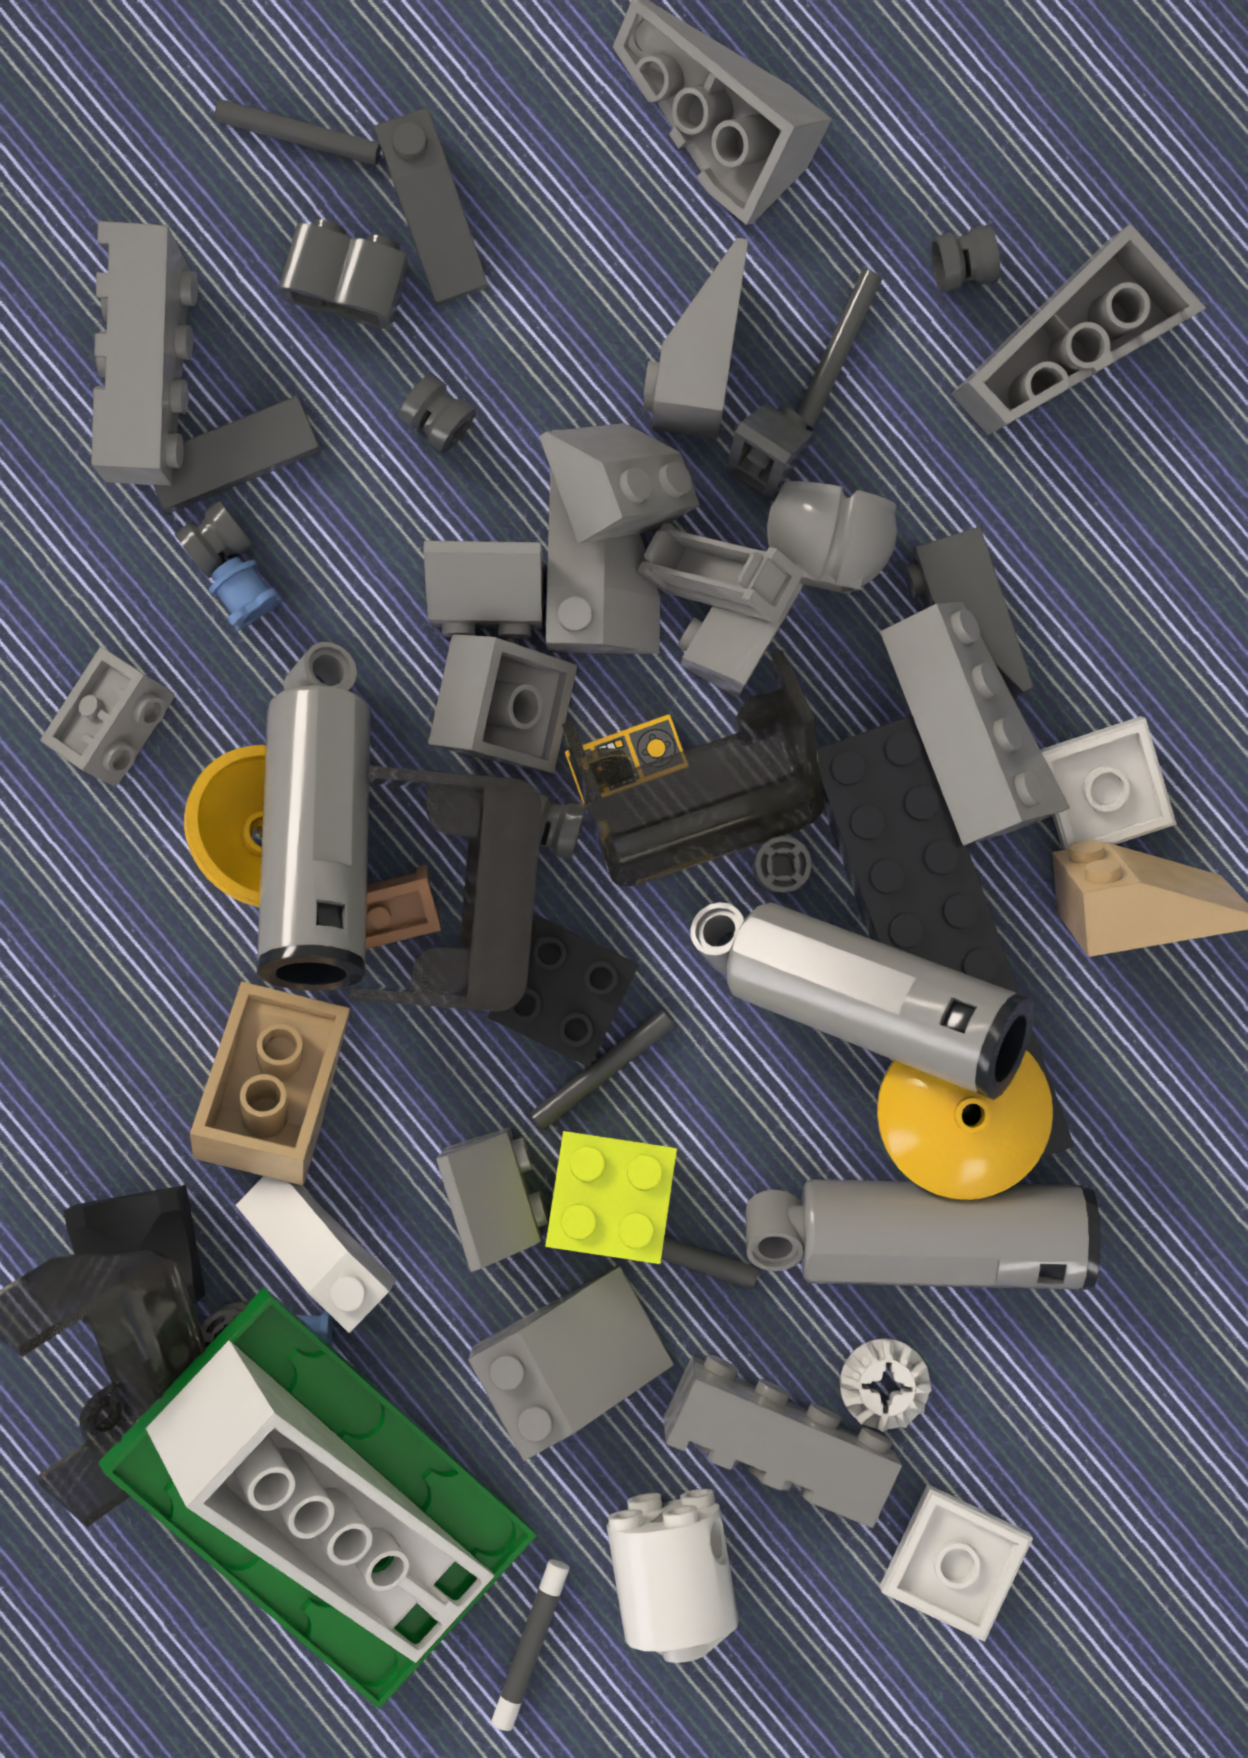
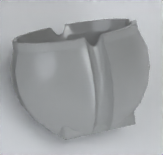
(832, 537)

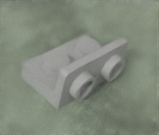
(107, 717)

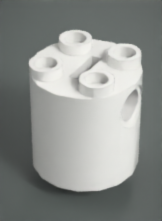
(673, 1574)

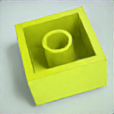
(611, 1197)

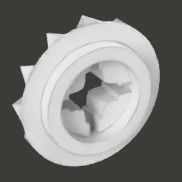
(868, 1365)

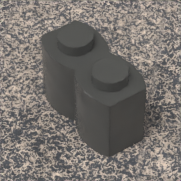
(344, 274)

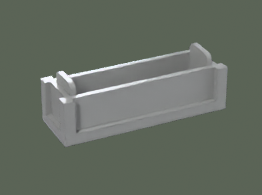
(720, 573)

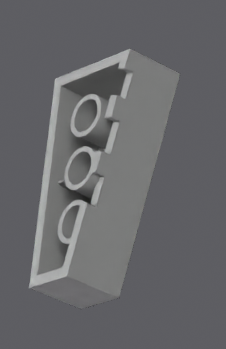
(1089, 322)
(141, 354)
(970, 725)
(781, 1440)

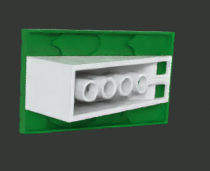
(318, 1498)

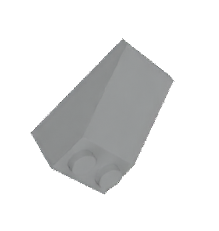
(693, 370)
(569, 1362)

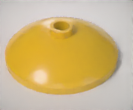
(222, 817)
(938, 1152)

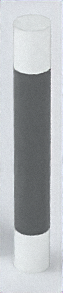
(530, 1645)

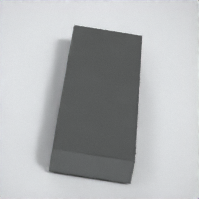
(239, 453)

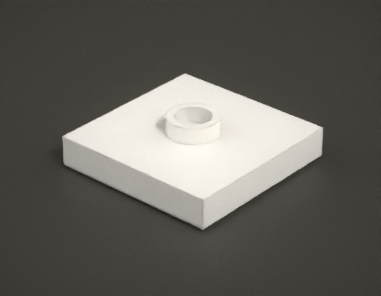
(1109, 785)
(956, 1562)

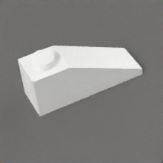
(317, 1250)

